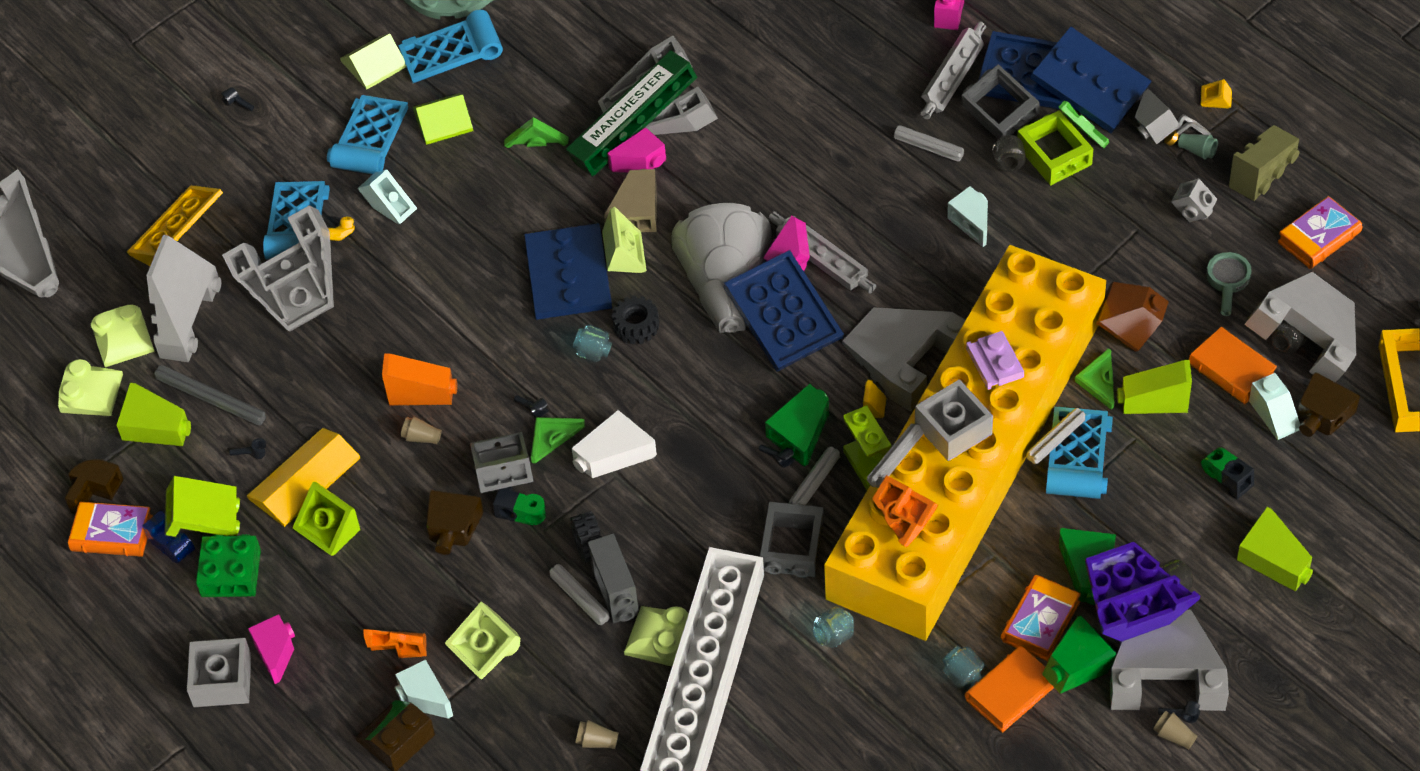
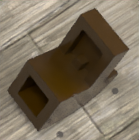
(92, 478)

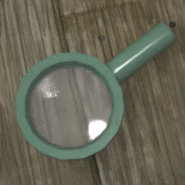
(1228, 274)

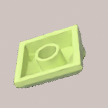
(121, 334)
(88, 389)
(657, 634)
(483, 640)

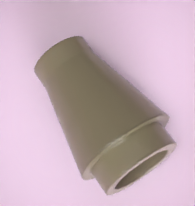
(419, 431)
(1174, 730)
(595, 736)

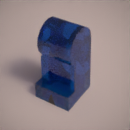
(174, 547)

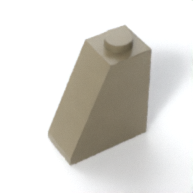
(638, 199)

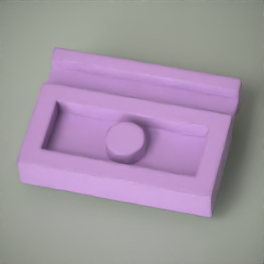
(995, 360)

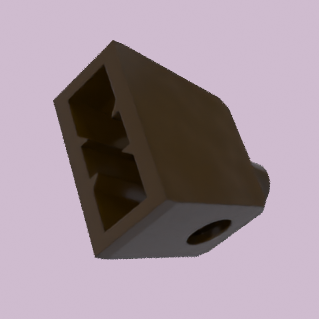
(1325, 406)
(452, 519)

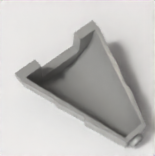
(716, 247)
(23, 249)

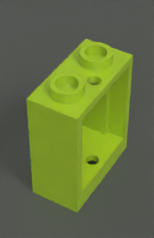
(1064, 165)

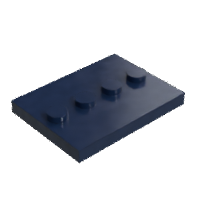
(1019, 58)
(1090, 79)
(568, 271)
(783, 310)

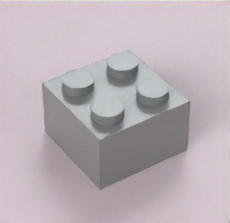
(954, 420)
(219, 672)

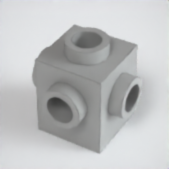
(1194, 200)

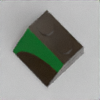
(397, 734)

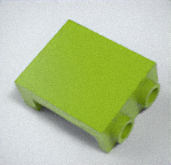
(870, 443)
(201, 507)

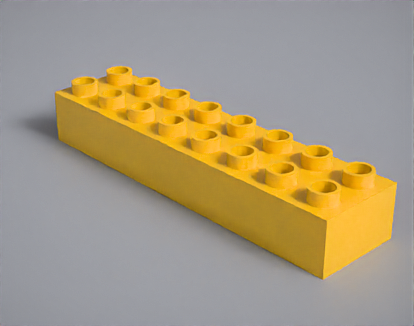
(1048, 321)

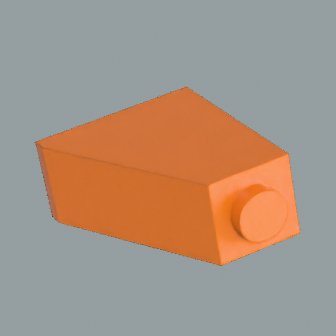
(417, 382)

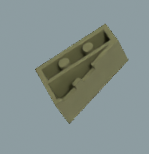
(1263, 162)

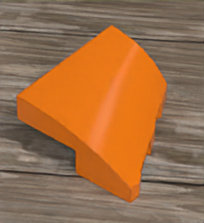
(903, 509)
(406, 643)

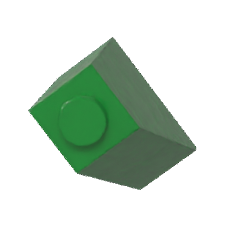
(800, 423)
(1075, 548)
(1078, 658)

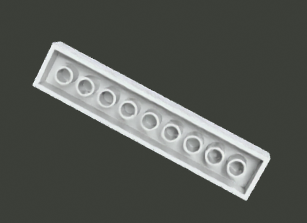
(705, 663)

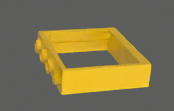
(1389, 344)

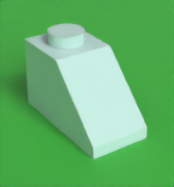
(387, 196)
(970, 214)
(1274, 406)
(422, 689)

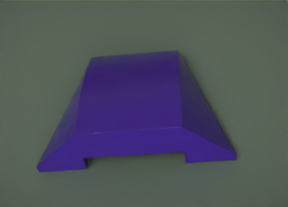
(1135, 592)

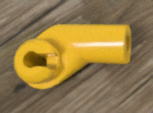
(343, 230)

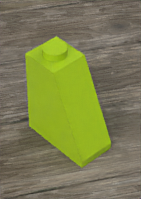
(1157, 390)
(151, 419)
(1275, 552)

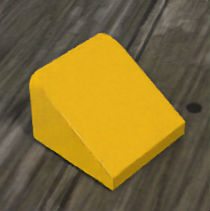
(1216, 95)
(874, 399)

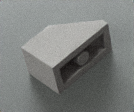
(1155, 118)

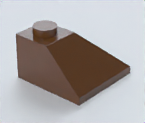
(1132, 313)

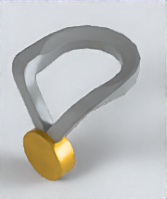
(1173, 137)

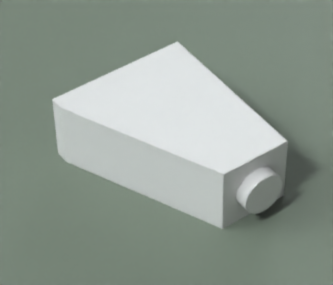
(613, 447)

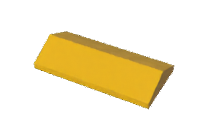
(174, 221)
(318, 460)

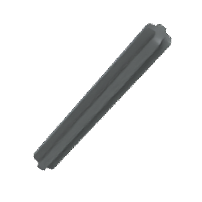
(210, 395)

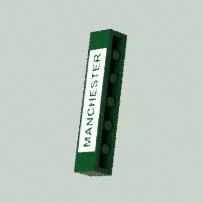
(632, 112)

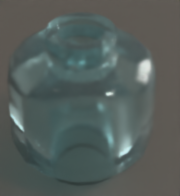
(592, 343)
(833, 627)
(963, 666)

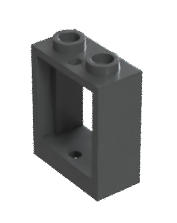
(1016, 120)
(490, 458)
(792, 517)
(613, 578)

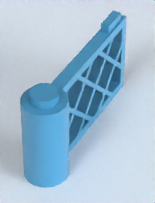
(479, 33)
(360, 155)
(278, 242)
(1076, 478)

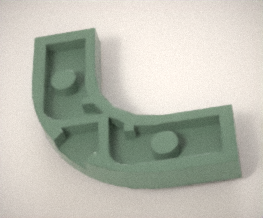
(439, 8)

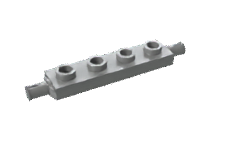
(953, 70)
(831, 258)

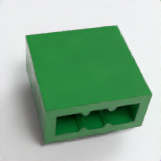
(228, 566)

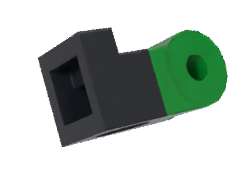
(1229, 471)
(519, 507)

